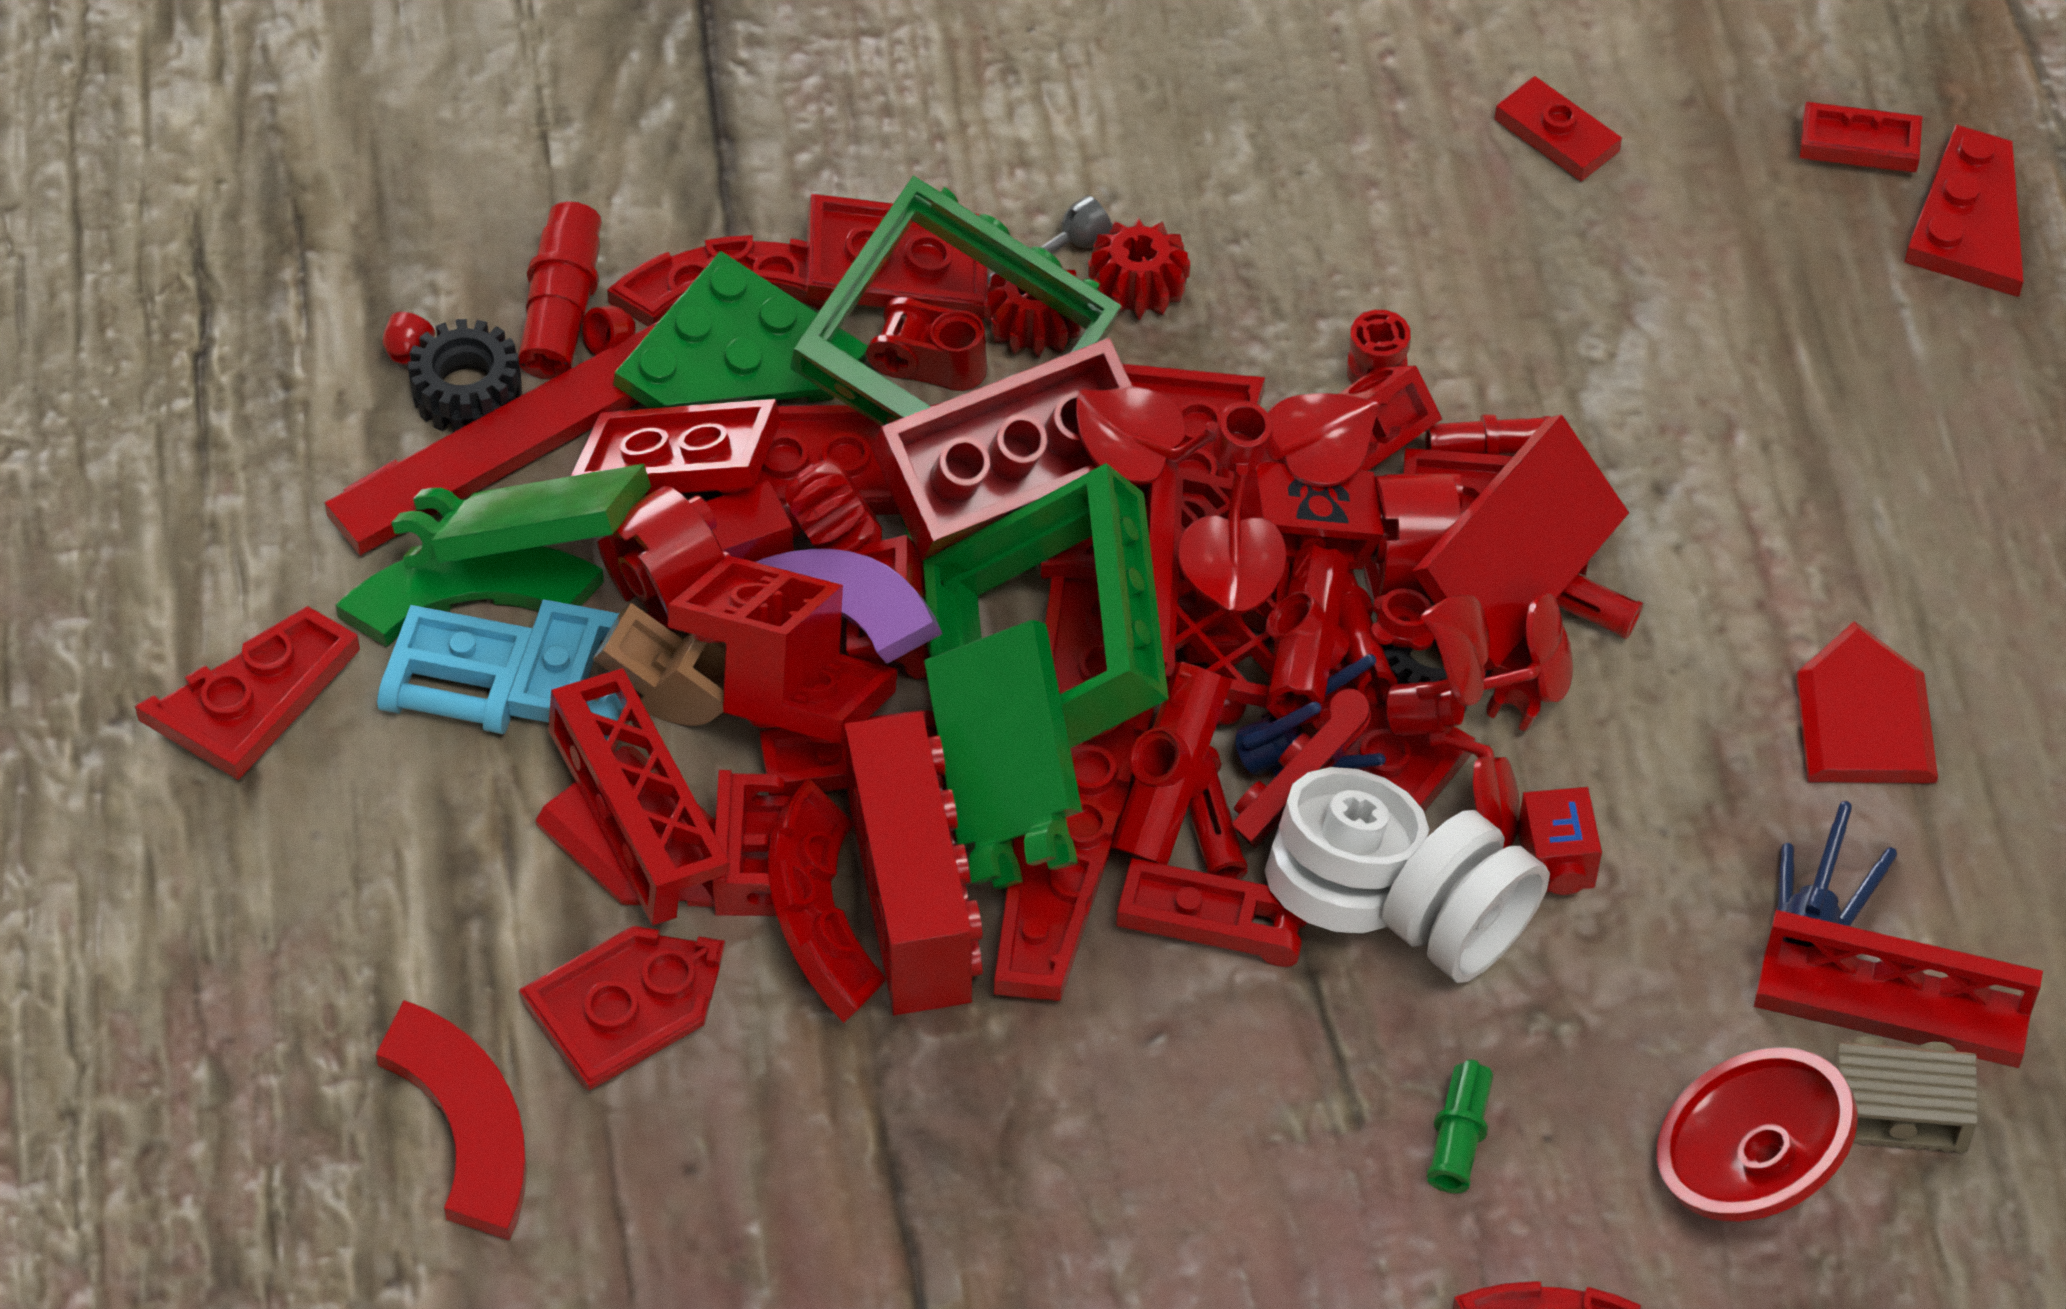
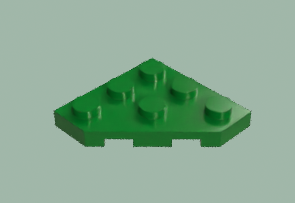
(726, 344)

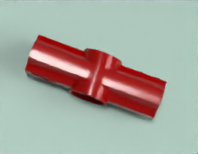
(1307, 631)
(1183, 732)

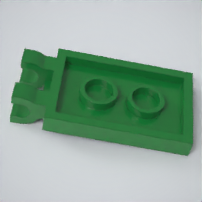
(521, 515)
(1006, 751)

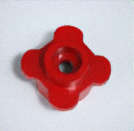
(1400, 620)

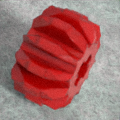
(1140, 267)
(1024, 319)
(832, 508)

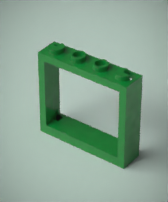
(976, 236)
(1115, 516)

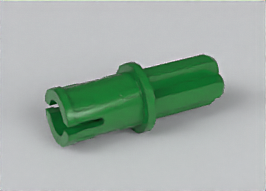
(1460, 1127)

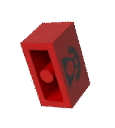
(1330, 517)

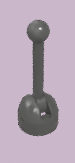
(1079, 226)

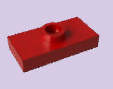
(1558, 128)
(1861, 137)

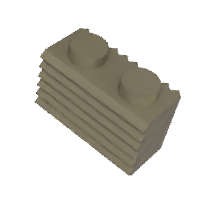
(1911, 1094)

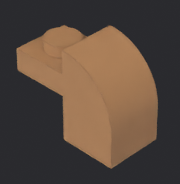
(674, 675)

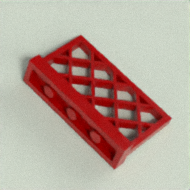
(1164, 518)

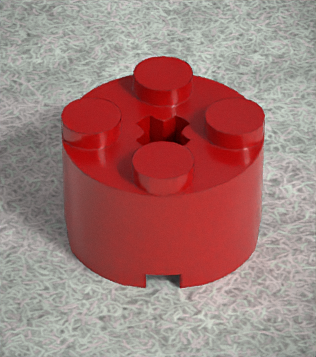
(1414, 518)
(661, 549)

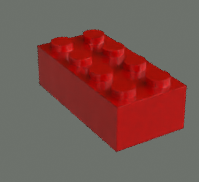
(992, 447)
(912, 863)

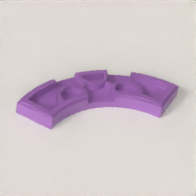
(872, 598)

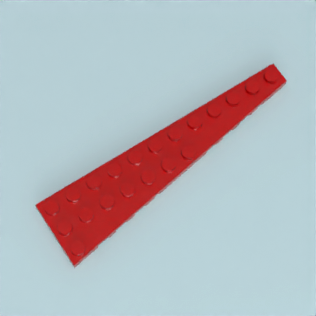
(1051, 907)

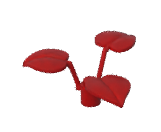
(1231, 558)
(1439, 705)

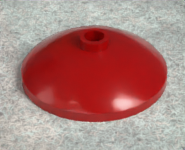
(1757, 1134)

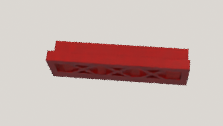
(618, 806)
(1894, 994)

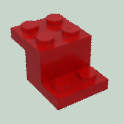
(782, 649)

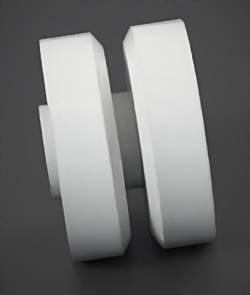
(1343, 847)
(1465, 895)

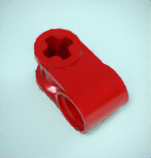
(934, 345)

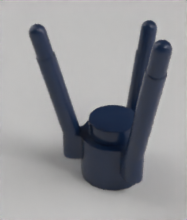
(1265, 740)
(1816, 899)

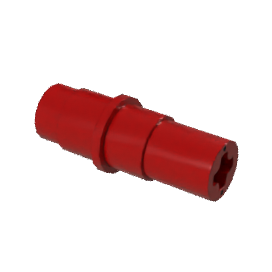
(560, 288)

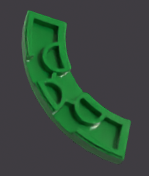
(506, 578)

